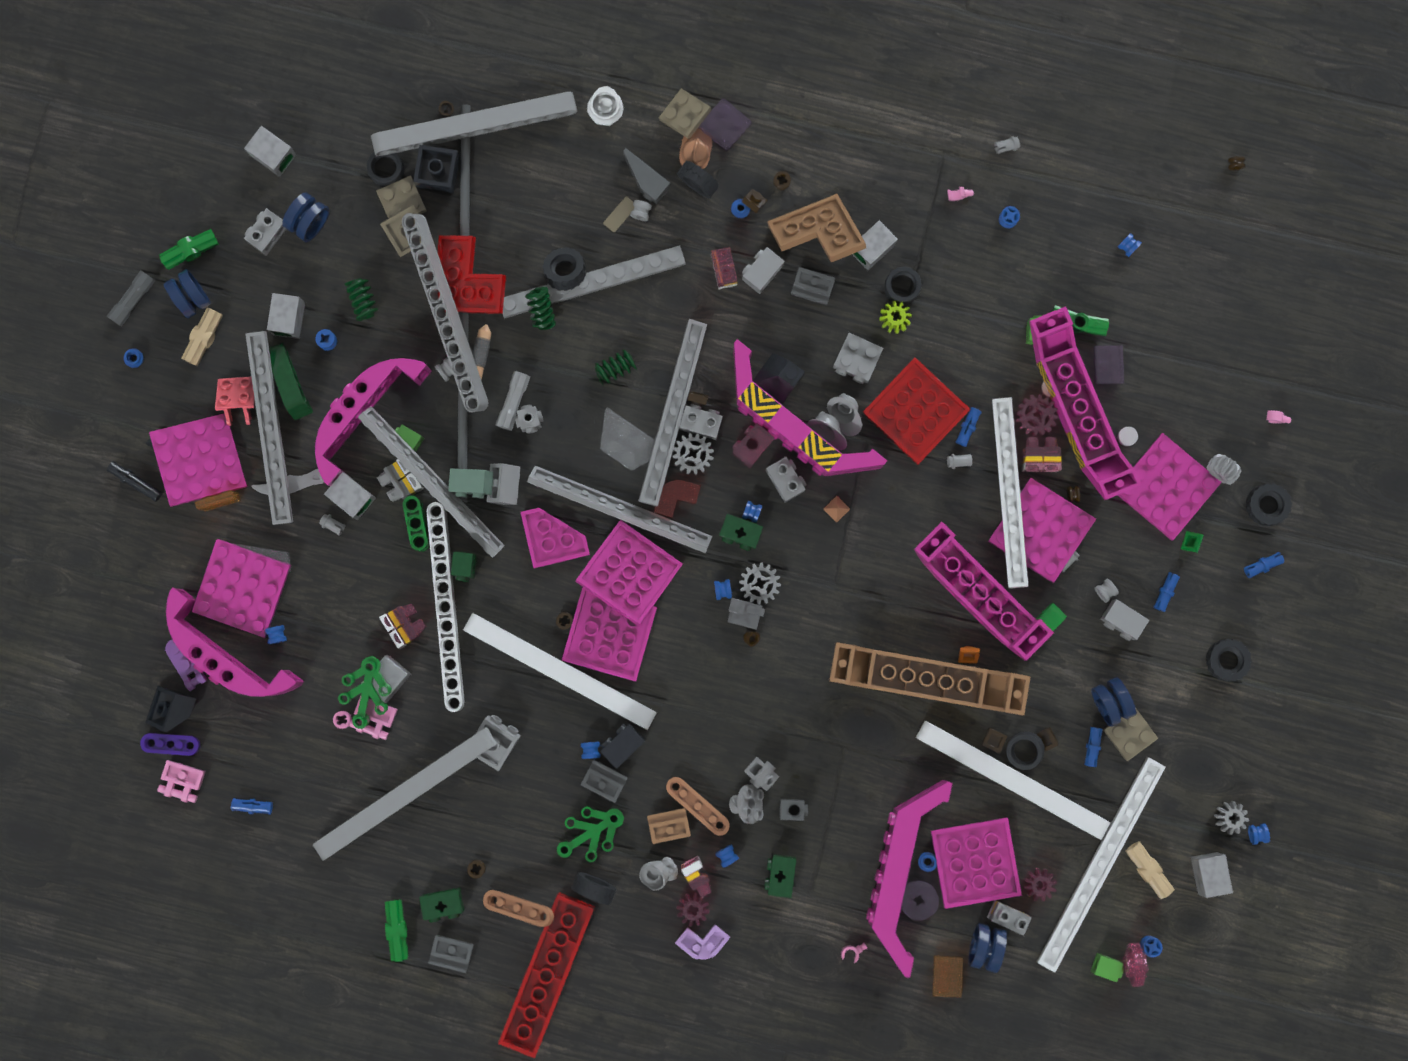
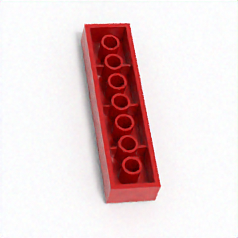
(546, 975)

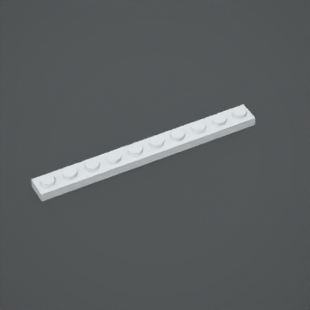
(1010, 493)

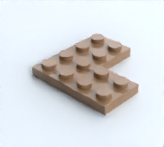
(821, 220)

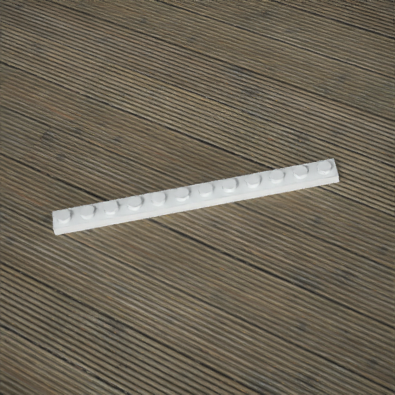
(1100, 864)

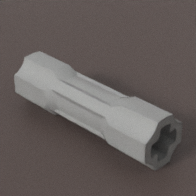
(517, 387)

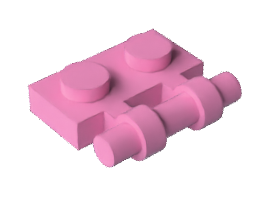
(385, 719)
(182, 775)

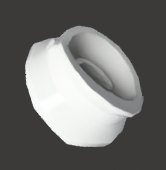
(605, 106)

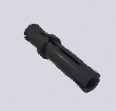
(115, 469)

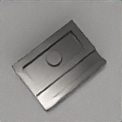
(812, 286)
(604, 781)
(451, 953)

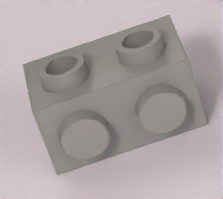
(265, 231)
(762, 270)
(701, 422)
(786, 479)
(504, 484)
(1124, 619)

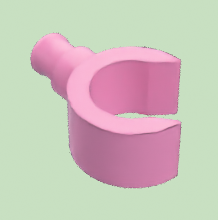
(959, 194)
(1277, 417)
(858, 949)

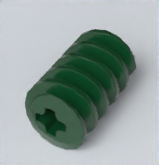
(360, 299)
(540, 308)
(614, 366)

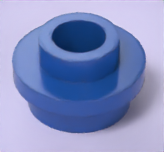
(739, 214)
(129, 354)
(931, 866)

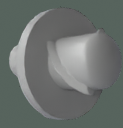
(748, 804)

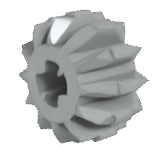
(1224, 469)
(1231, 810)

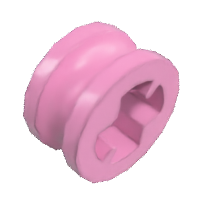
(343, 725)

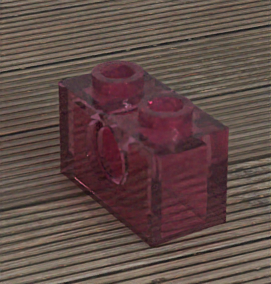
(750, 456)

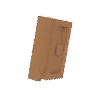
(668, 825)

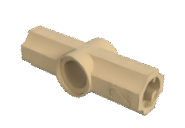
(202, 336)
(1150, 870)

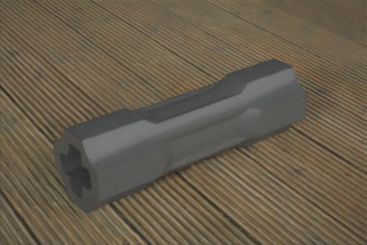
(123, 308)

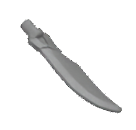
(296, 482)

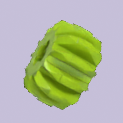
(888, 317)

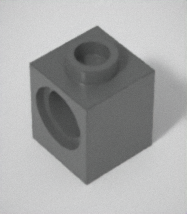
(784, 807)

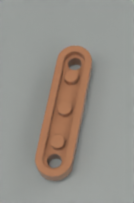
(697, 806)
(518, 908)

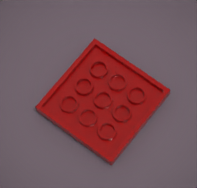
(916, 411)

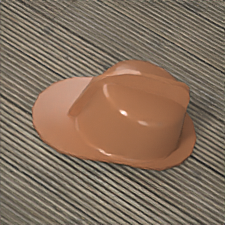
(696, 149)

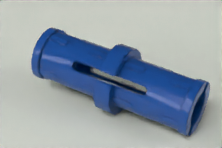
(972, 415)
(1264, 565)
(1166, 592)
(1093, 746)
(251, 806)

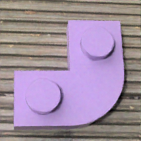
(702, 948)

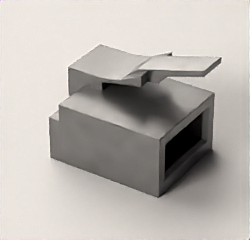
(745, 613)

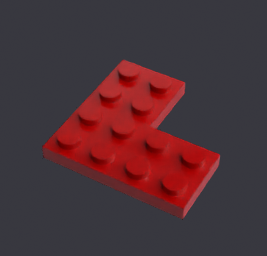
(470, 291)

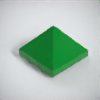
(1192, 541)

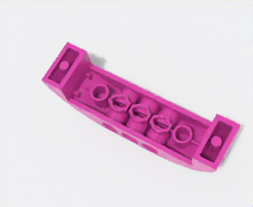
(377, 380)
(981, 593)
(192, 641)

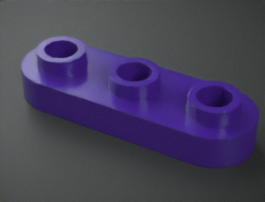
(162, 744)

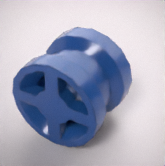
(1009, 213)
(1129, 244)
(330, 339)
(752, 511)
(722, 589)
(275, 634)
(590, 750)
(1259, 834)
(727, 856)
(1155, 947)

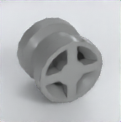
(640, 210)
(444, 369)
(1106, 590)

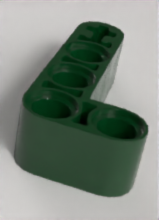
(288, 382)

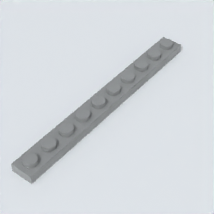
(603, 279)
(672, 412)
(269, 427)
(431, 481)
(619, 509)

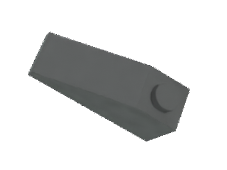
(650, 183)

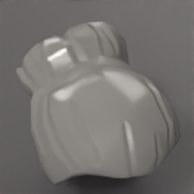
(657, 873)

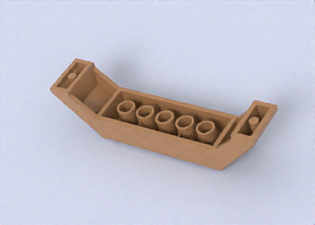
(929, 679)

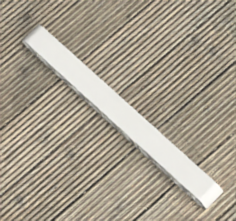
(440, 598)
(560, 671)
(1013, 780)

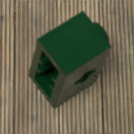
(734, 524)
(463, 566)
(787, 866)
(430, 903)

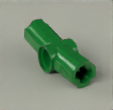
(188, 249)
(1091, 324)
(396, 930)

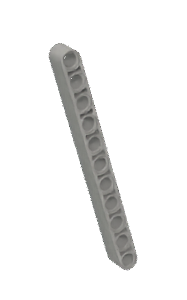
(473, 123)
(438, 305)
(404, 793)

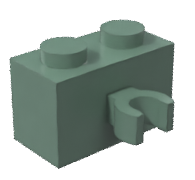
(470, 482)

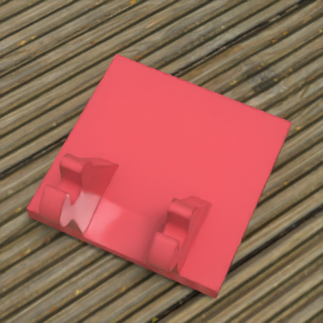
(235, 394)

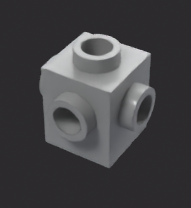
(532, 425)
(761, 774)

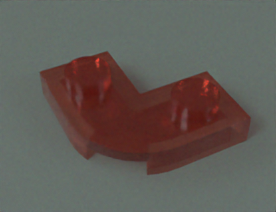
(676, 491)

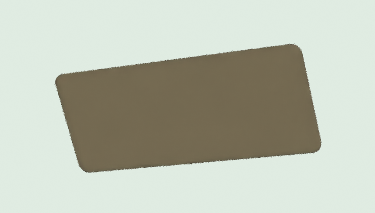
(619, 215)

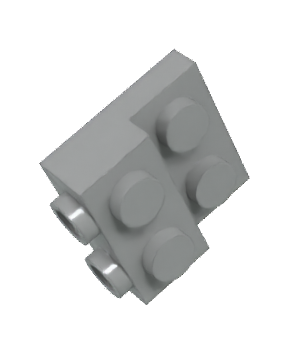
(857, 358)
(504, 736)

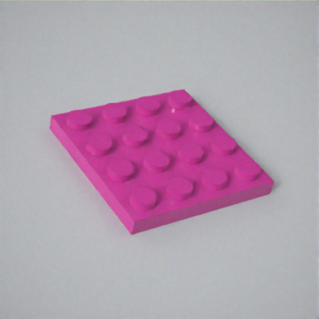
(197, 459)
(1171, 487)
(1050, 529)
(629, 572)
(241, 588)
(606, 638)
(976, 863)

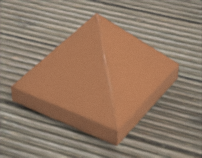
(836, 509)

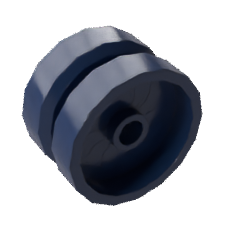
(305, 217)
(185, 295)
(1113, 701)
(987, 948)

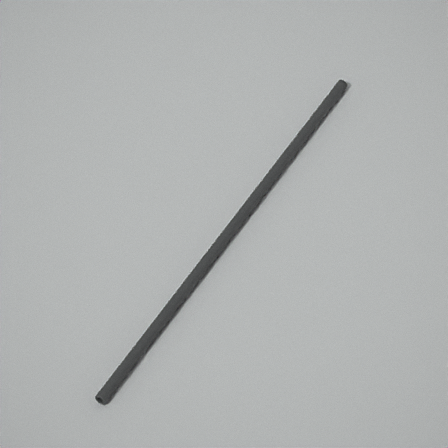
(464, 317)

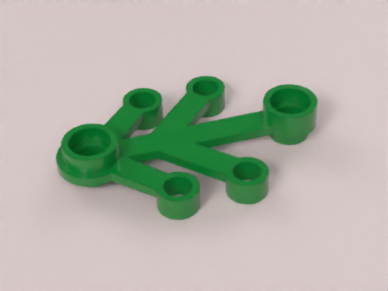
(366, 690)
(593, 831)

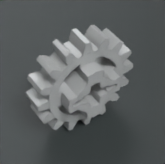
(697, 461)
(757, 575)

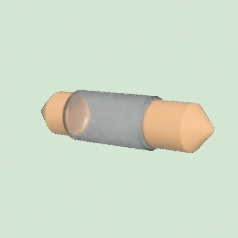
(481, 348)

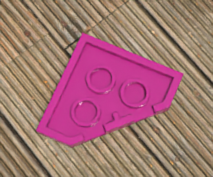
(551, 539)

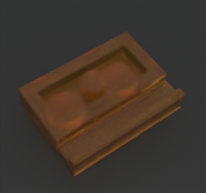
(212, 502)
(947, 976)

